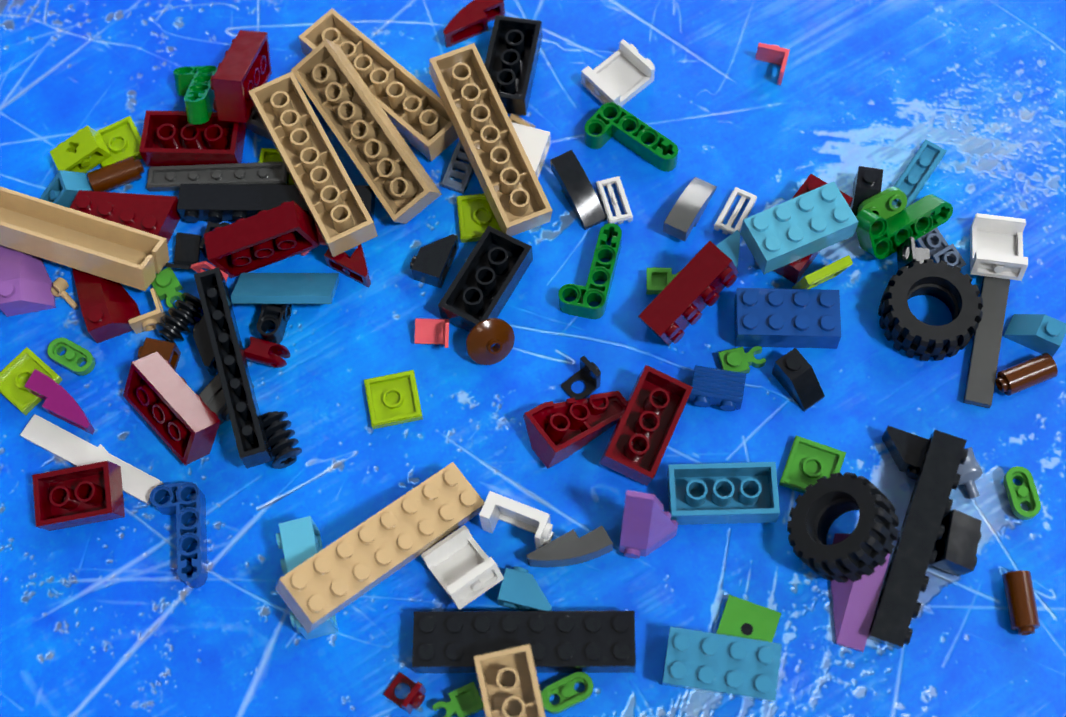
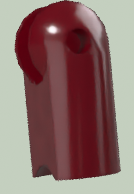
(267, 353)

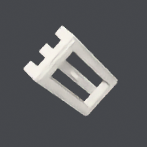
(618, 218)
(728, 227)

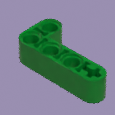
(194, 85)
(660, 153)
(883, 236)
(599, 271)

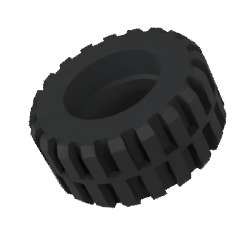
(940, 282)
(863, 547)

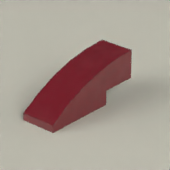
(472, 20)

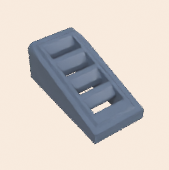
(459, 153)

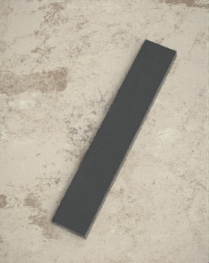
(170, 177)
(987, 343)

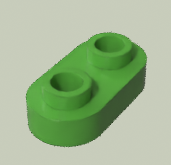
(883, 202)
(72, 358)
(1022, 494)
(565, 691)

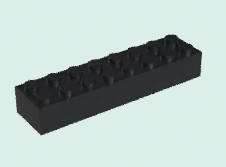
(557, 639)

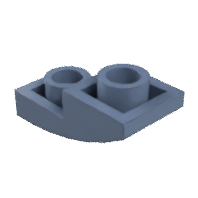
(940, 249)

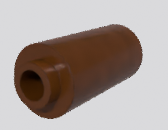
(116, 174)
(1026, 374)
(1021, 602)

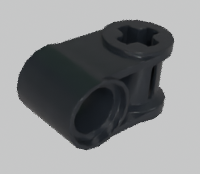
(273, 317)

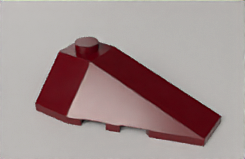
(104, 306)
(567, 426)

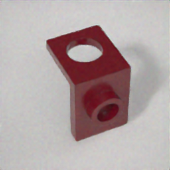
(414, 698)

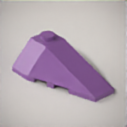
(23, 283)
(644, 525)
(855, 605)

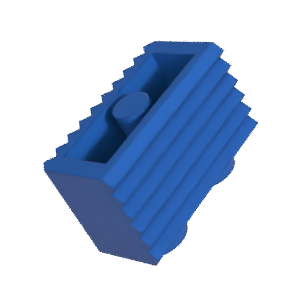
(717, 388)

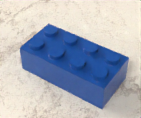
(787, 318)

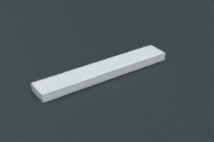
(80, 452)

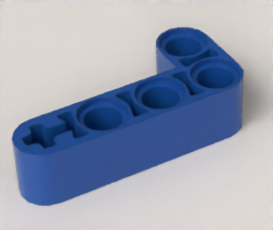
(186, 535)

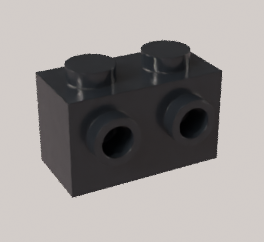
(958, 543)

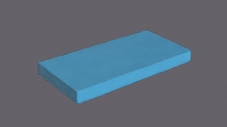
(285, 288)

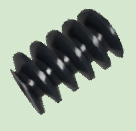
(180, 318)
(278, 439)

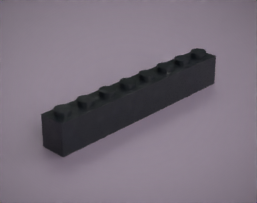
(240, 201)
(232, 368)
(917, 539)

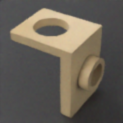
(147, 321)

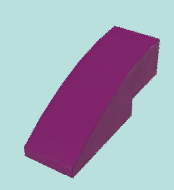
(58, 401)

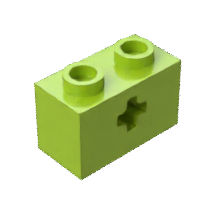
(80, 151)

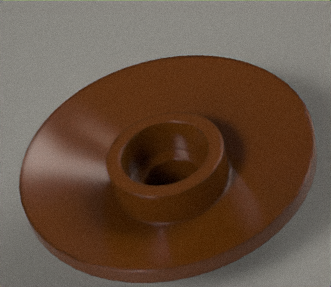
(484, 336)

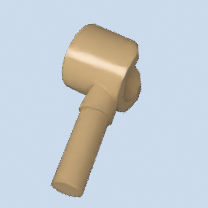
(59, 289)

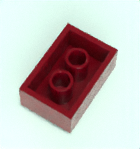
(78, 496)

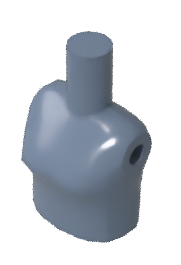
(969, 473)

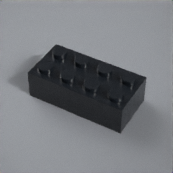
(513, 60)
(486, 279)

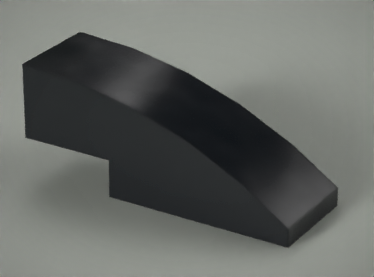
(578, 189)

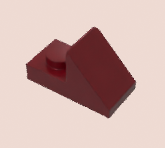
(353, 267)

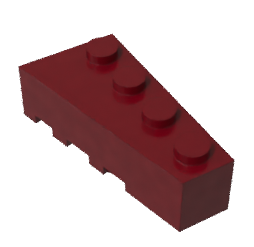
(140, 211)

